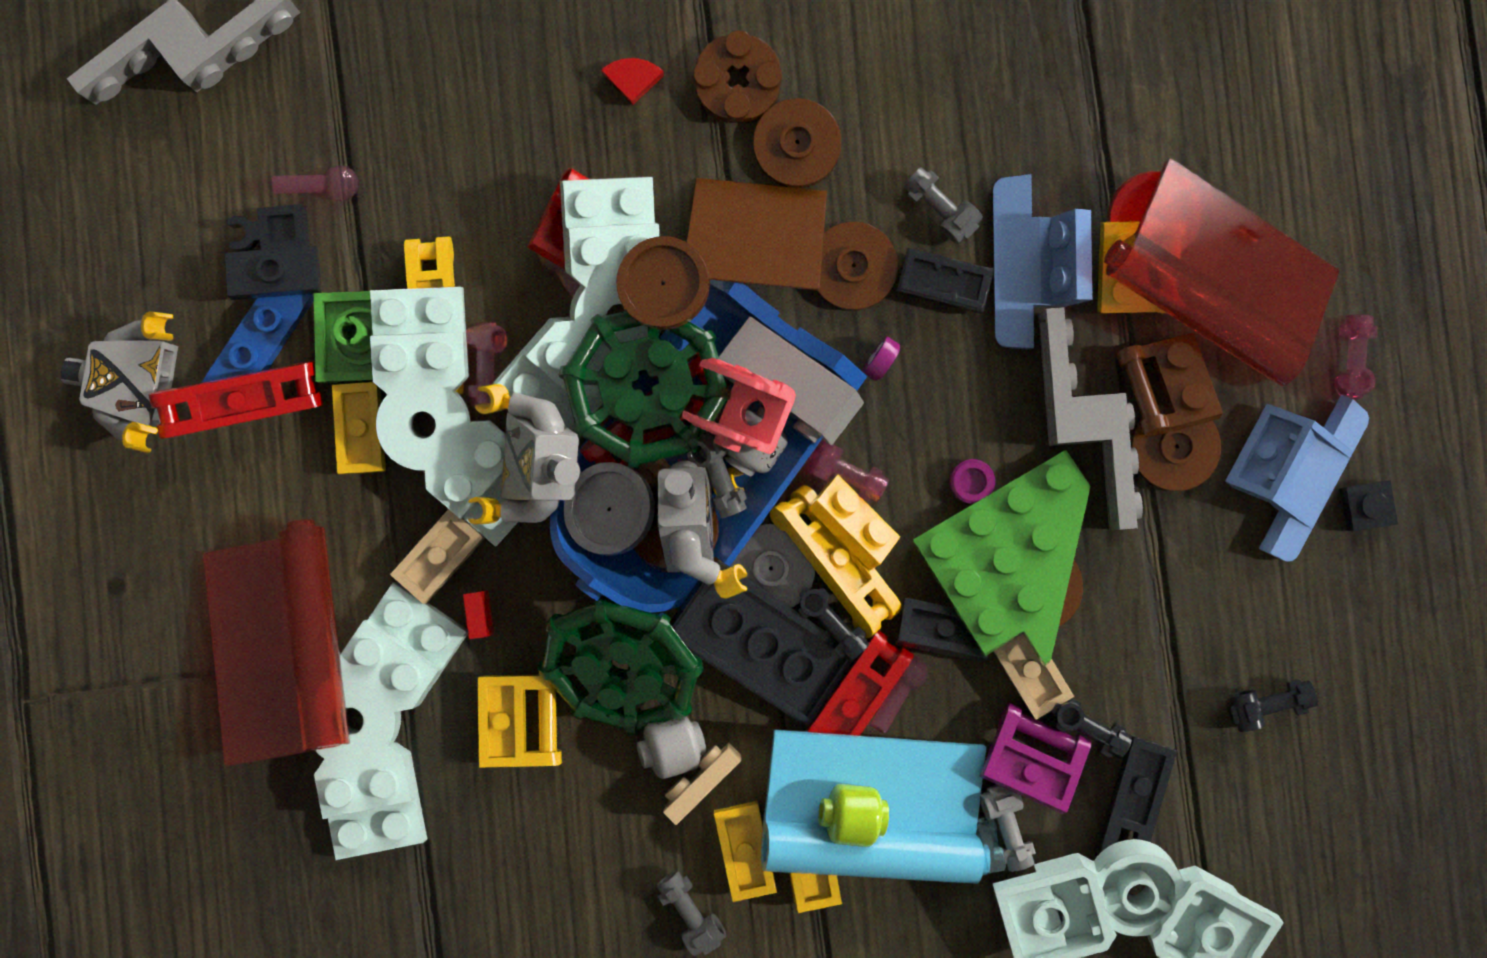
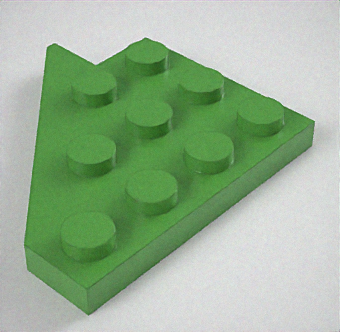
(1012, 556)

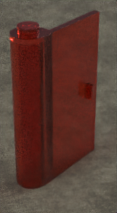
(1225, 274)
(276, 646)

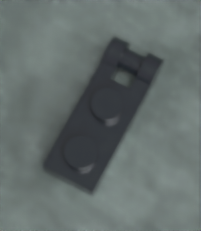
(1137, 792)

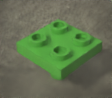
(343, 337)

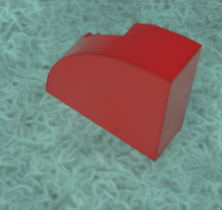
(632, 77)

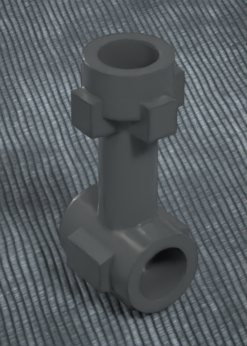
(959, 220)
(728, 500)
(702, 933)

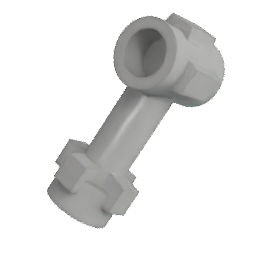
(1002, 804)

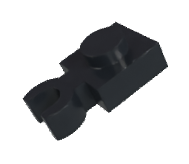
(275, 228)

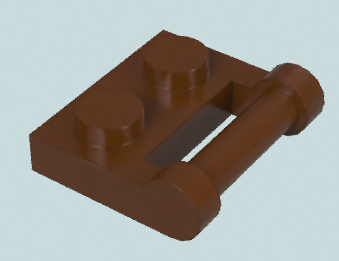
(1182, 381)

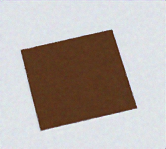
(759, 232)

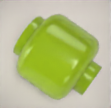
(854, 815)

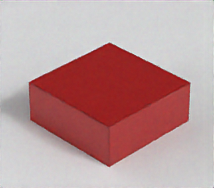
(478, 614)

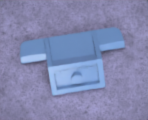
(1035, 261)
(1296, 468)

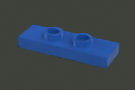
(260, 336)

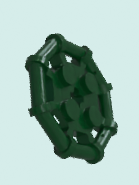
(630, 406)
(614, 685)

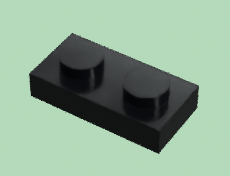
(936, 630)

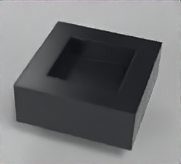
(1369, 506)

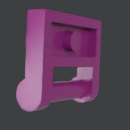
(1031, 771)

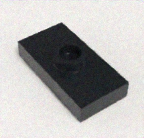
(273, 272)
(945, 280)

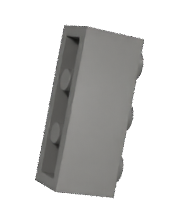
(821, 401)

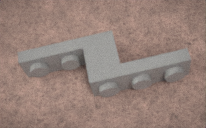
(184, 45)
(1089, 420)

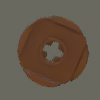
(737, 52)

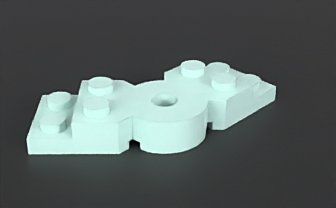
(599, 228)
(420, 365)
(386, 668)
(1079, 903)

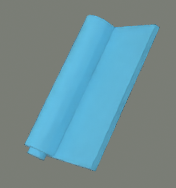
(929, 794)

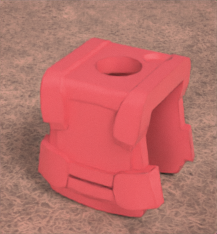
(748, 387)

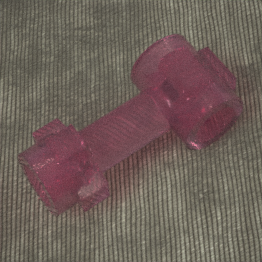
(484, 340)
(1357, 378)
(826, 462)

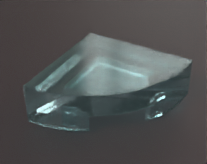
(993, 853)

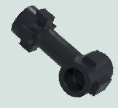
(815, 604)
(1248, 709)
(1071, 717)

